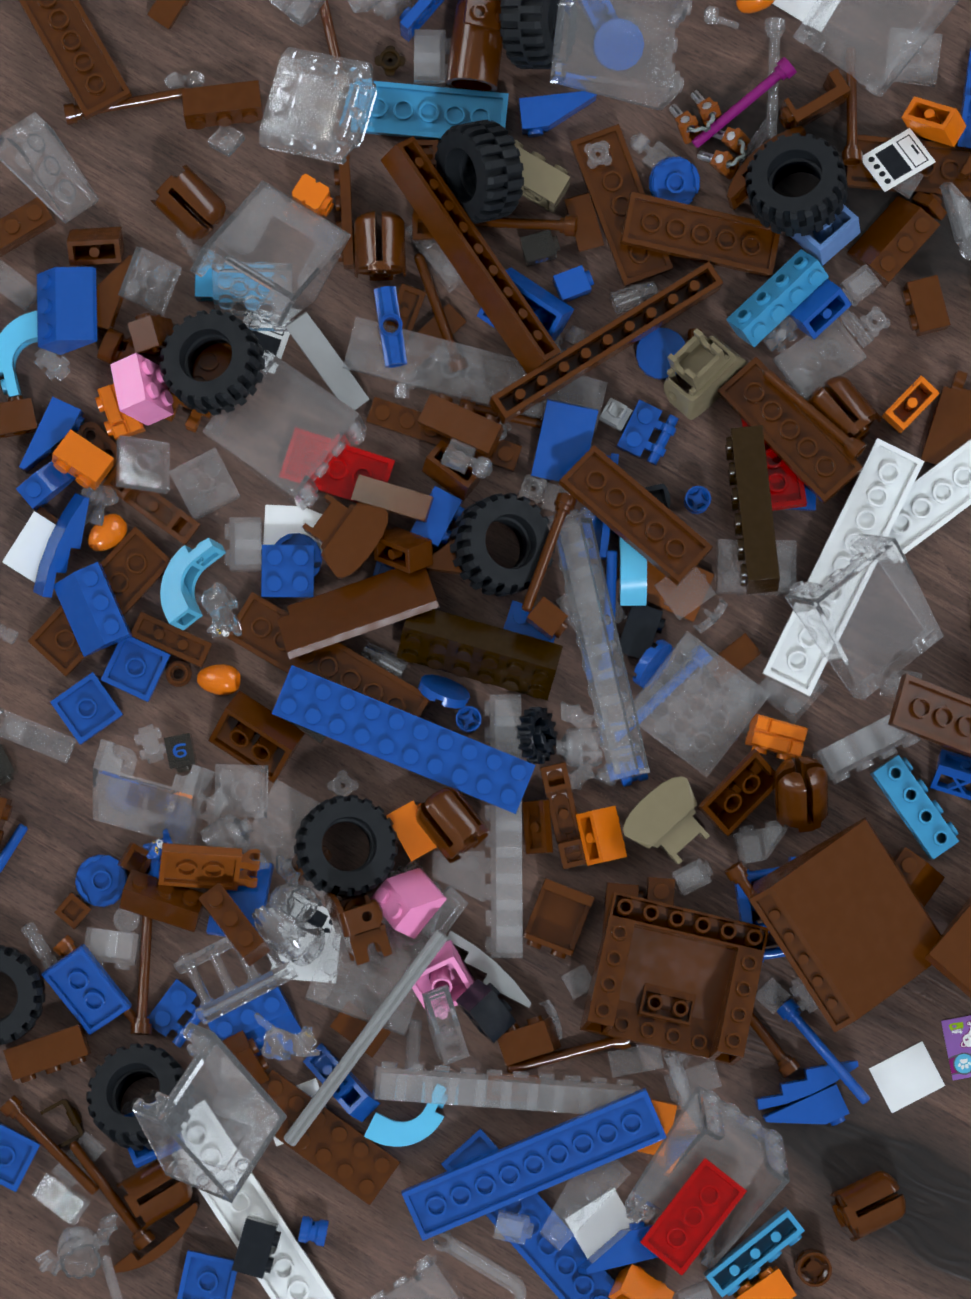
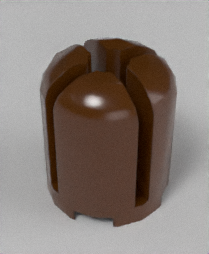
(190, 204)
(392, 246)
(845, 407)
(802, 794)
(451, 823)
(159, 1204)
(860, 1205)

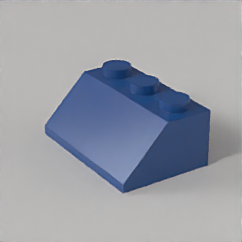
(547, 307)
(66, 308)
(92, 609)
(271, 1006)

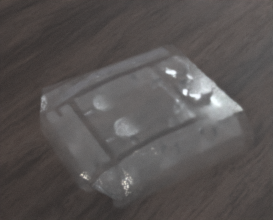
(318, 105)

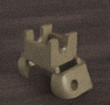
(706, 367)
(665, 818)

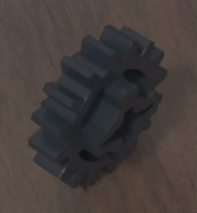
(537, 735)

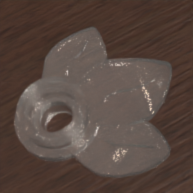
(99, 498)

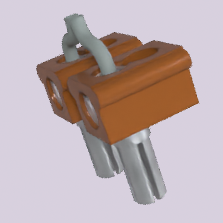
(688, 124)
(724, 162)

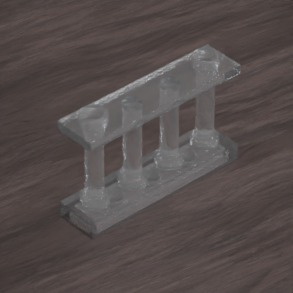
(233, 995)

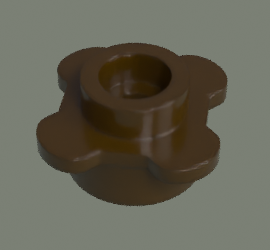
(390, 53)

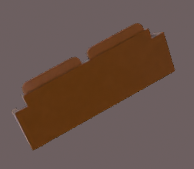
(356, 610)

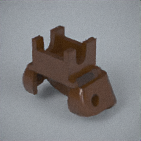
(348, 534)
(359, 925)

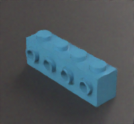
(777, 298)
(914, 807)
(754, 1251)

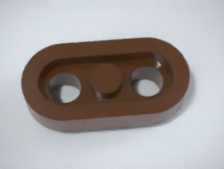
(101, 440)

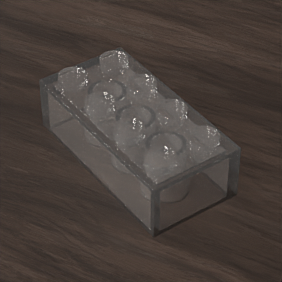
(861, 747)

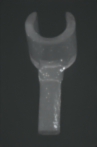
(711, 16)
(402, 391)

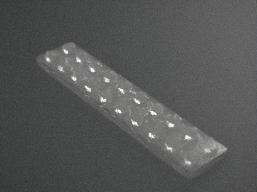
(456, 369)

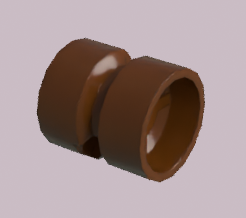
(112, 345)
(813, 1267)

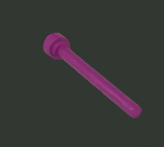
(782, 71)

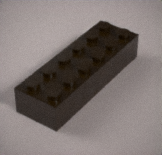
(754, 510)
(480, 652)

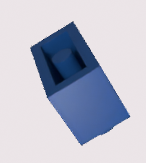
(820, 309)
(441, 515)

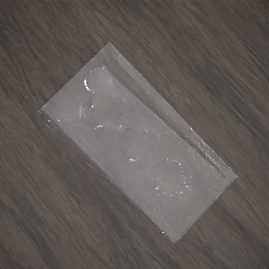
(46, 167)

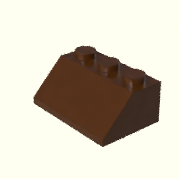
(893, 239)
(255, 735)
(739, 793)
(919, 874)

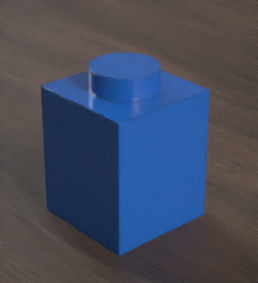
(573, 283)

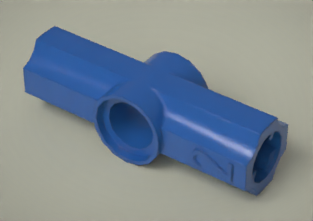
(388, 310)

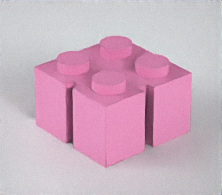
(141, 389)

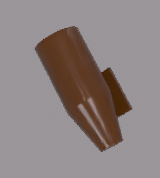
(475, 46)

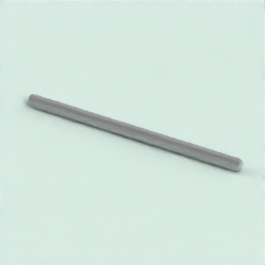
(365, 1038)

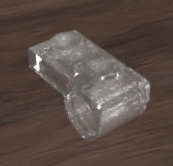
(61, 1199)

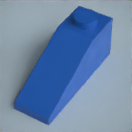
(545, 112)
(52, 429)
(44, 485)
(351, 1093)
(818, 1108)
(620, 1250)

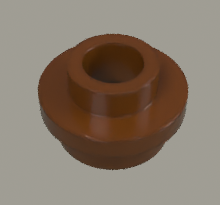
(172, 668)

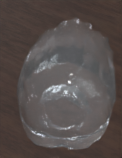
(289, 936)

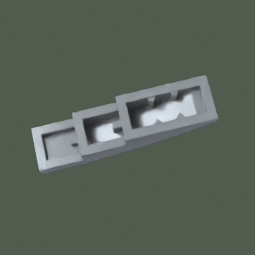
(326, 361)
(495, 973)

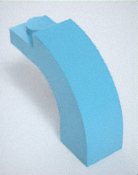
(13, 340)
(632, 576)
(180, 579)
(404, 1133)

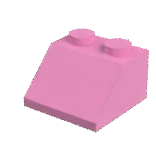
(409, 901)
(445, 969)

